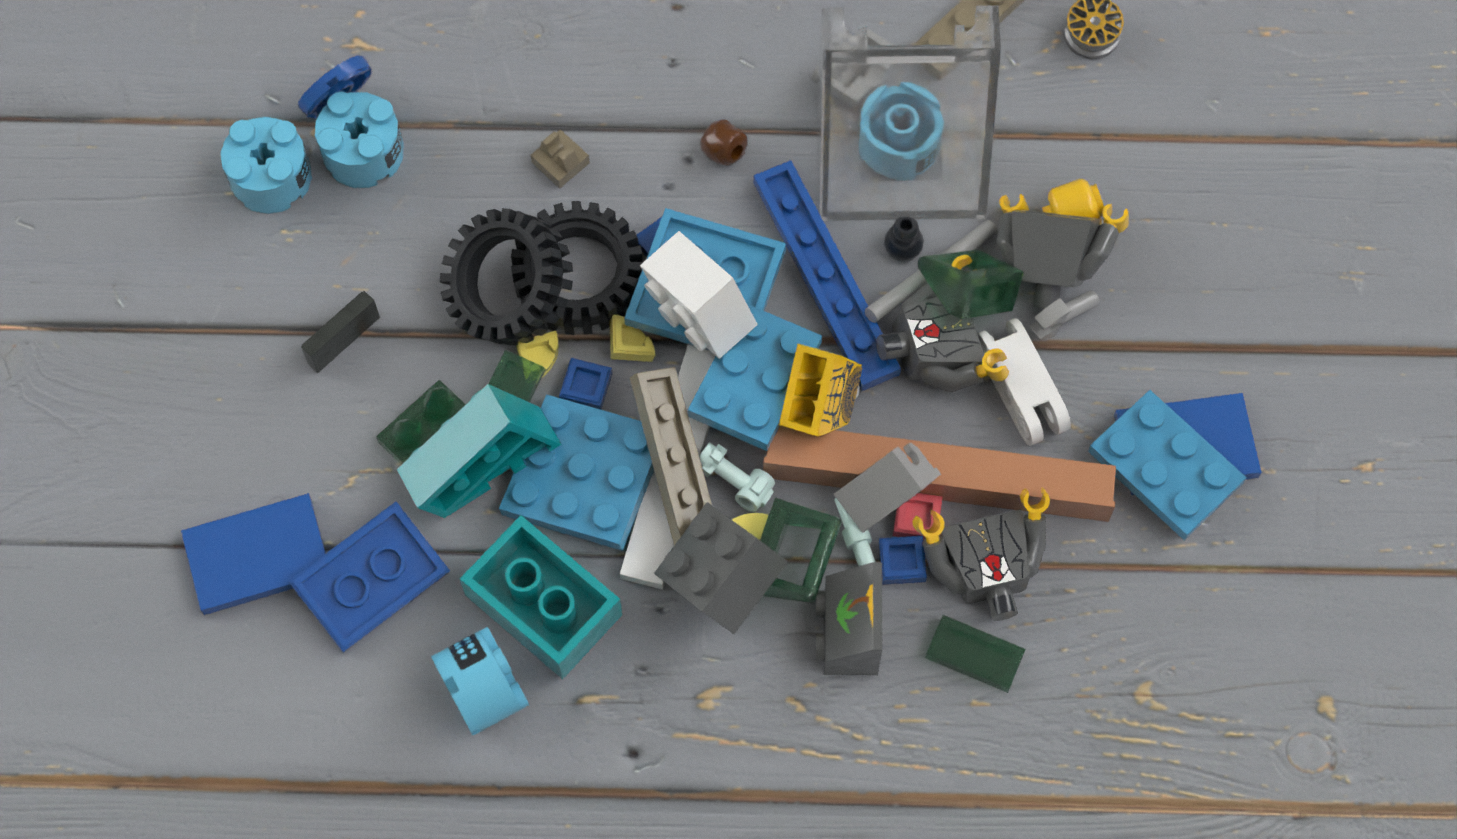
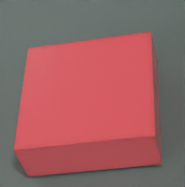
(920, 506)

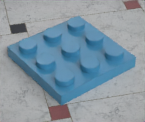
(743, 255)
(587, 483)

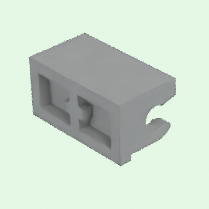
(886, 486)

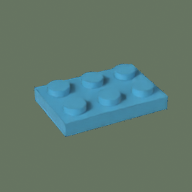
(749, 383)
(1167, 464)

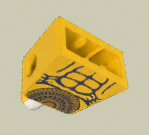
(820, 391)

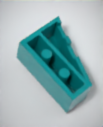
(473, 448)

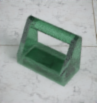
(976, 292)
(787, 513)

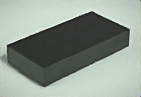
(340, 331)

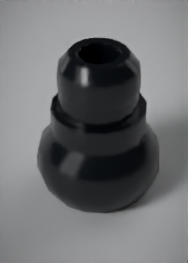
(904, 239)

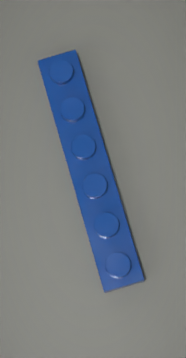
(824, 271)

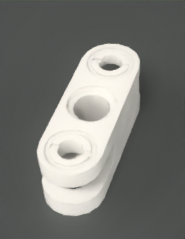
(1026, 384)

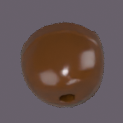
(723, 143)

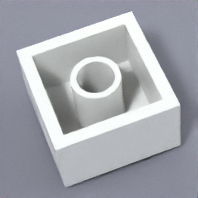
(697, 296)

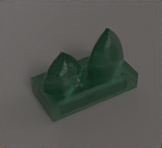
(419, 421)

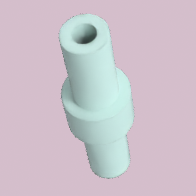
(855, 539)

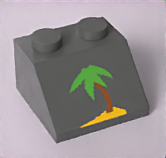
(851, 621)

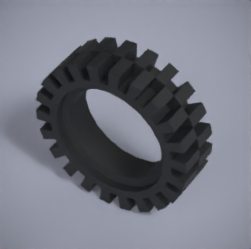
(615, 237)
(548, 280)

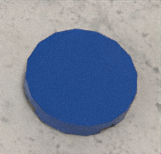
(344, 77)

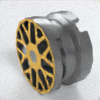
(1092, 28)

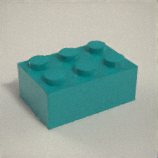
(541, 596)

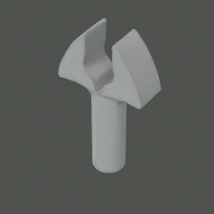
(1058, 313)

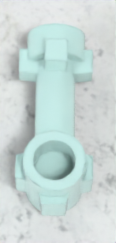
(753, 488)

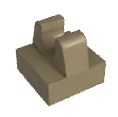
(559, 158)

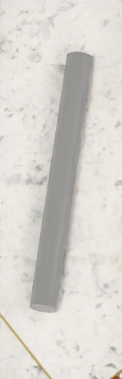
(916, 281)

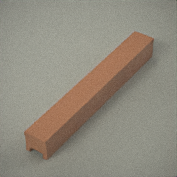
(966, 472)

